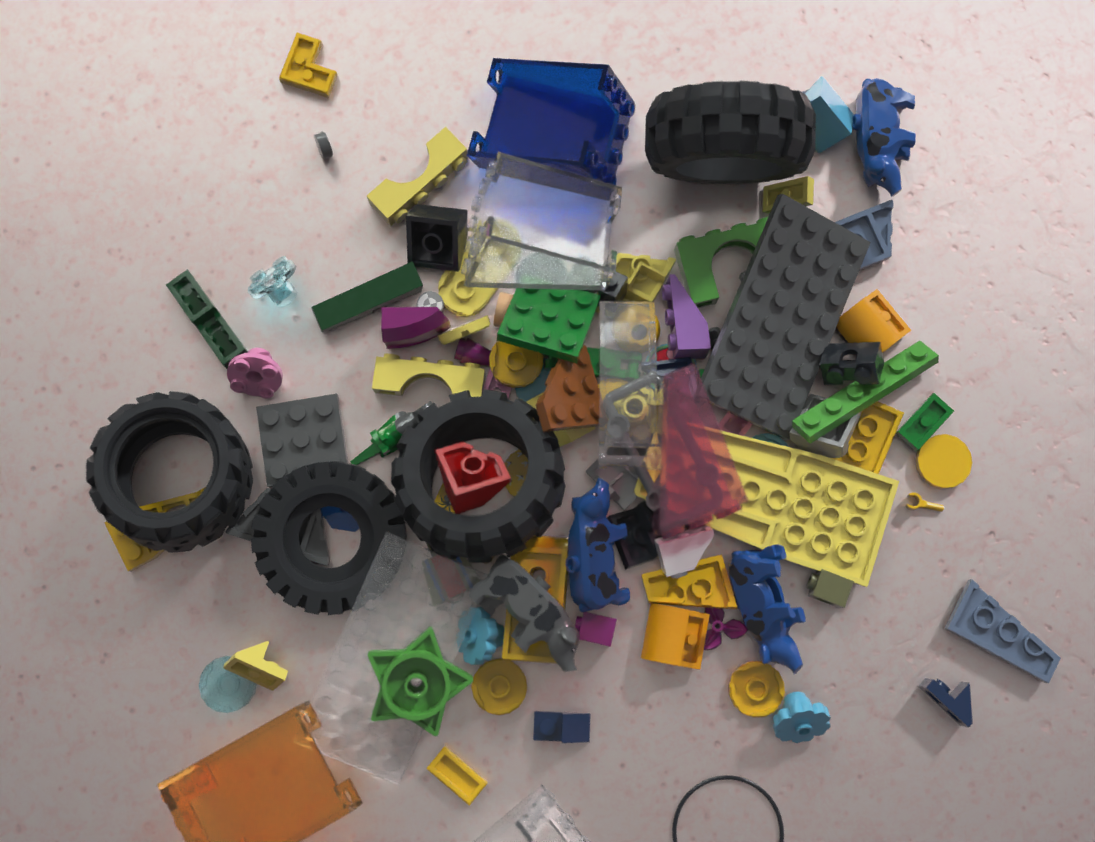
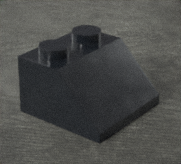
(436, 237)

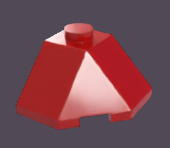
(470, 476)

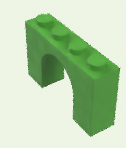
(696, 255)

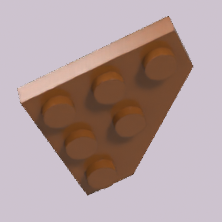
(570, 396)

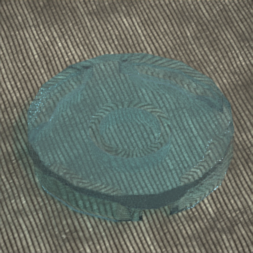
(223, 689)

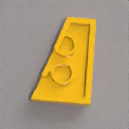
(701, 587)

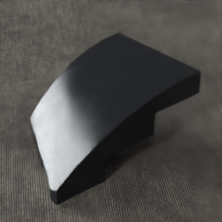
(639, 543)

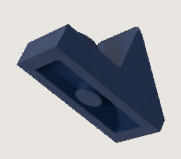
(955, 704)
(561, 726)

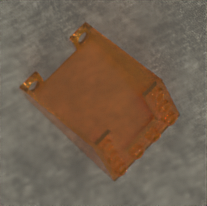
(260, 787)

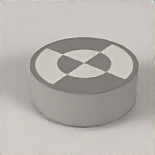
(430, 299)

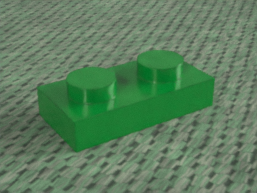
(924, 422)

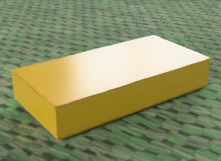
(457, 775)

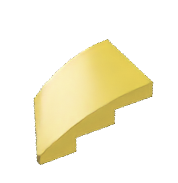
(643, 275)

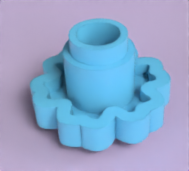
(481, 638)
(800, 719)

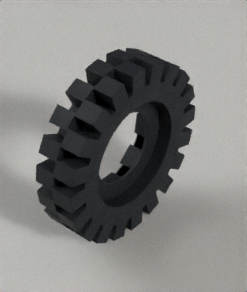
(280, 521)

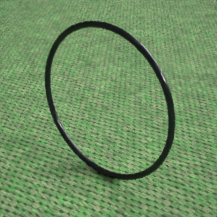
(727, 777)

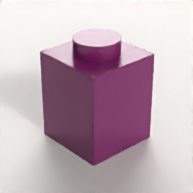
(596, 628)

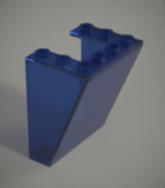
(557, 117)

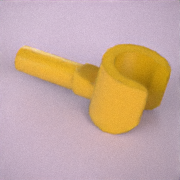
(923, 504)

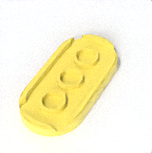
(461, 299)

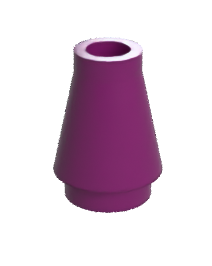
(472, 352)

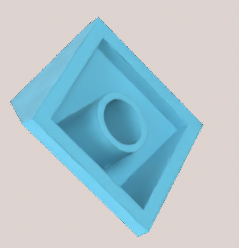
(832, 115)

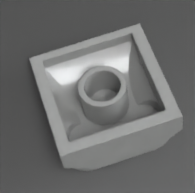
(832, 444)

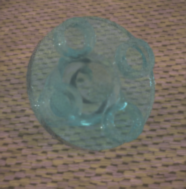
(275, 282)

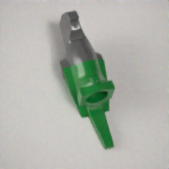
(387, 437)

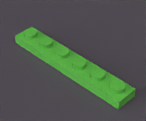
(858, 397)

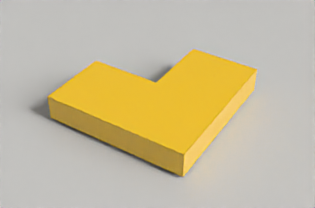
(301, 69)

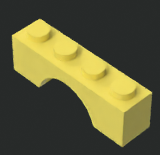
(395, 199)
(395, 375)

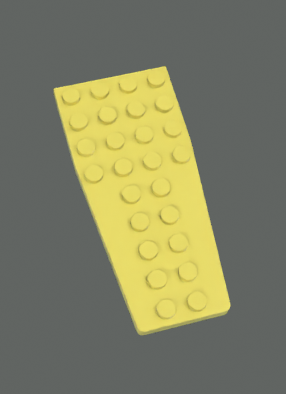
(808, 503)

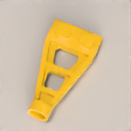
(138, 555)

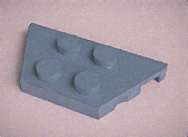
(876, 227)

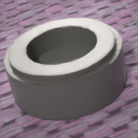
(323, 145)

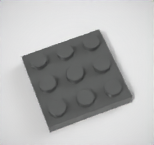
(300, 434)

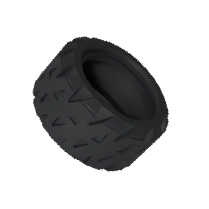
(131, 433)

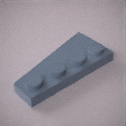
(991, 628)

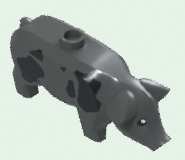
(533, 606)

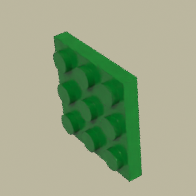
(549, 321)

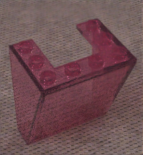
(692, 459)

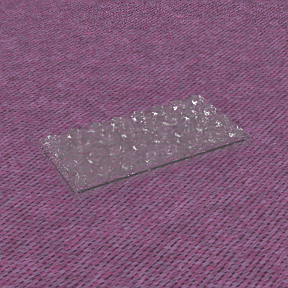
(398, 601)

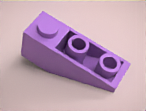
(687, 325)

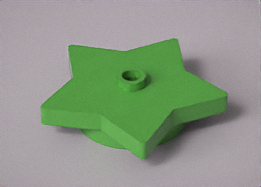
(419, 703)

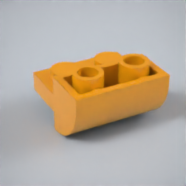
(872, 321)
(675, 636)

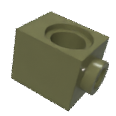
(829, 588)

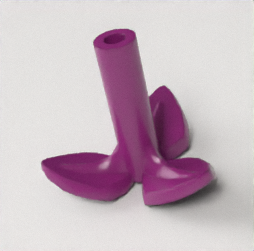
(733, 628)

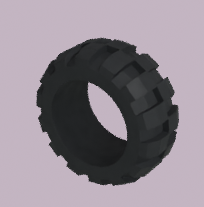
(730, 132)
(465, 420)

